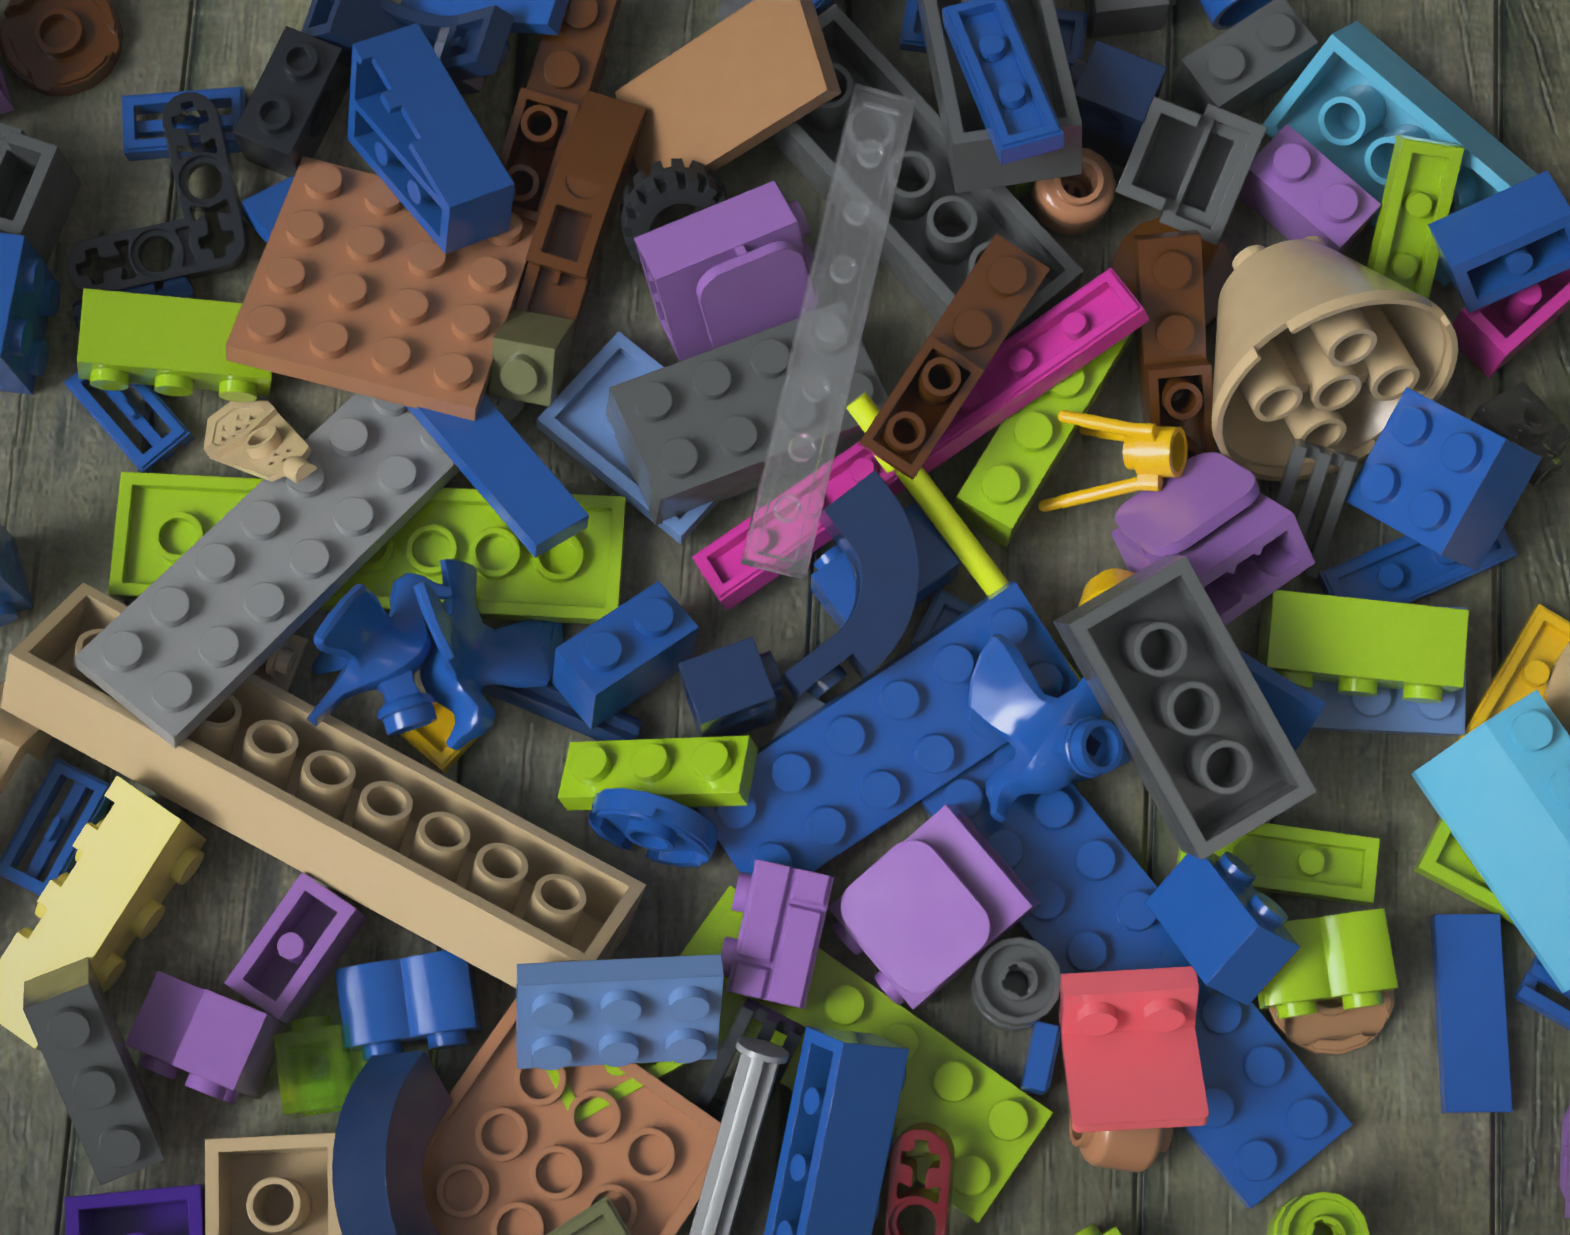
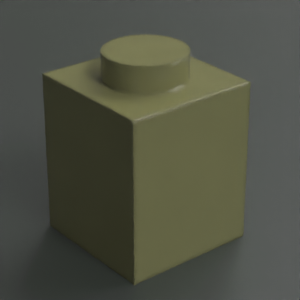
(531, 357)

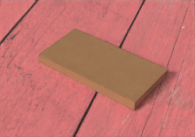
(733, 86)

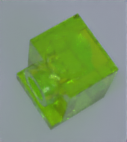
(294, 1050)

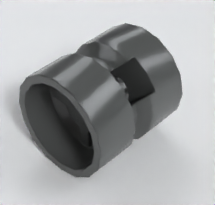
(1015, 984)

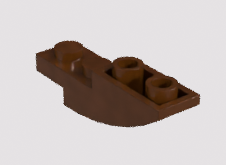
(549, 104)
(580, 206)
(1172, 344)
(953, 357)

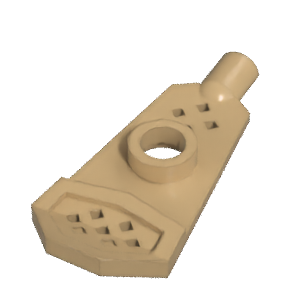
(257, 442)

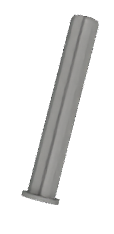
(737, 1135)

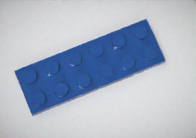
(882, 742)

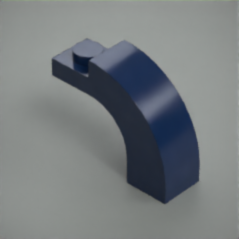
(466, 43)
(885, 568)
(384, 1145)

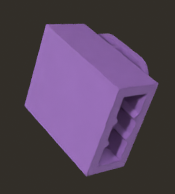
(728, 270)
(1223, 525)
(931, 907)

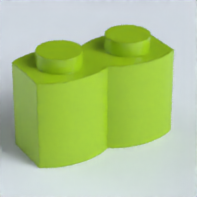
(1336, 959)

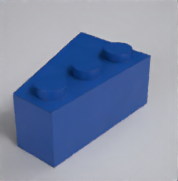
(426, 140)

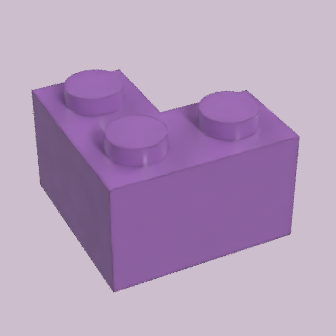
(206, 1034)

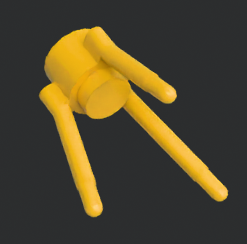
(1146, 449)

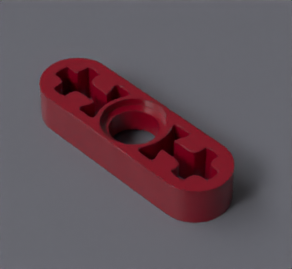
(904, 1171)

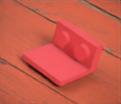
(1132, 1049)

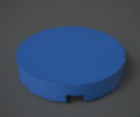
(665, 827)

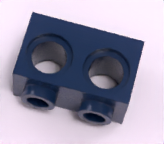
(1114, 98)
(731, 689)

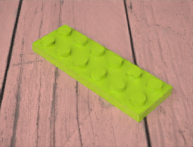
(944, 1085)

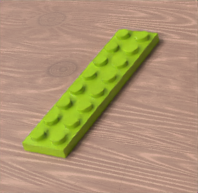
(570, 583)

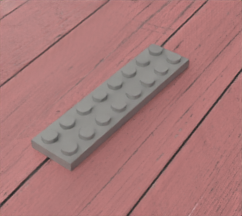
(269, 566)

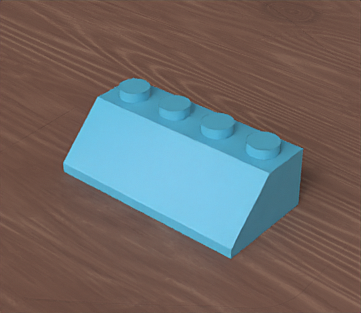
(1364, 95)
(1510, 812)

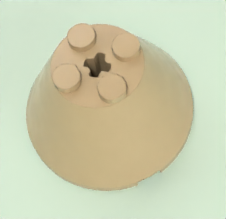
(1318, 354)

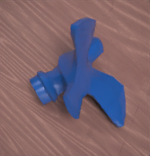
(378, 653)
(475, 655)
(1052, 736)

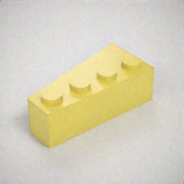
(106, 899)

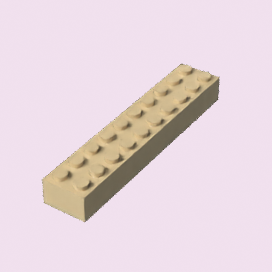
(338, 808)

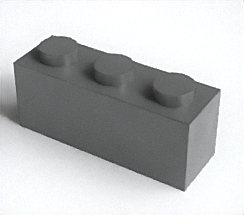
(93, 1070)

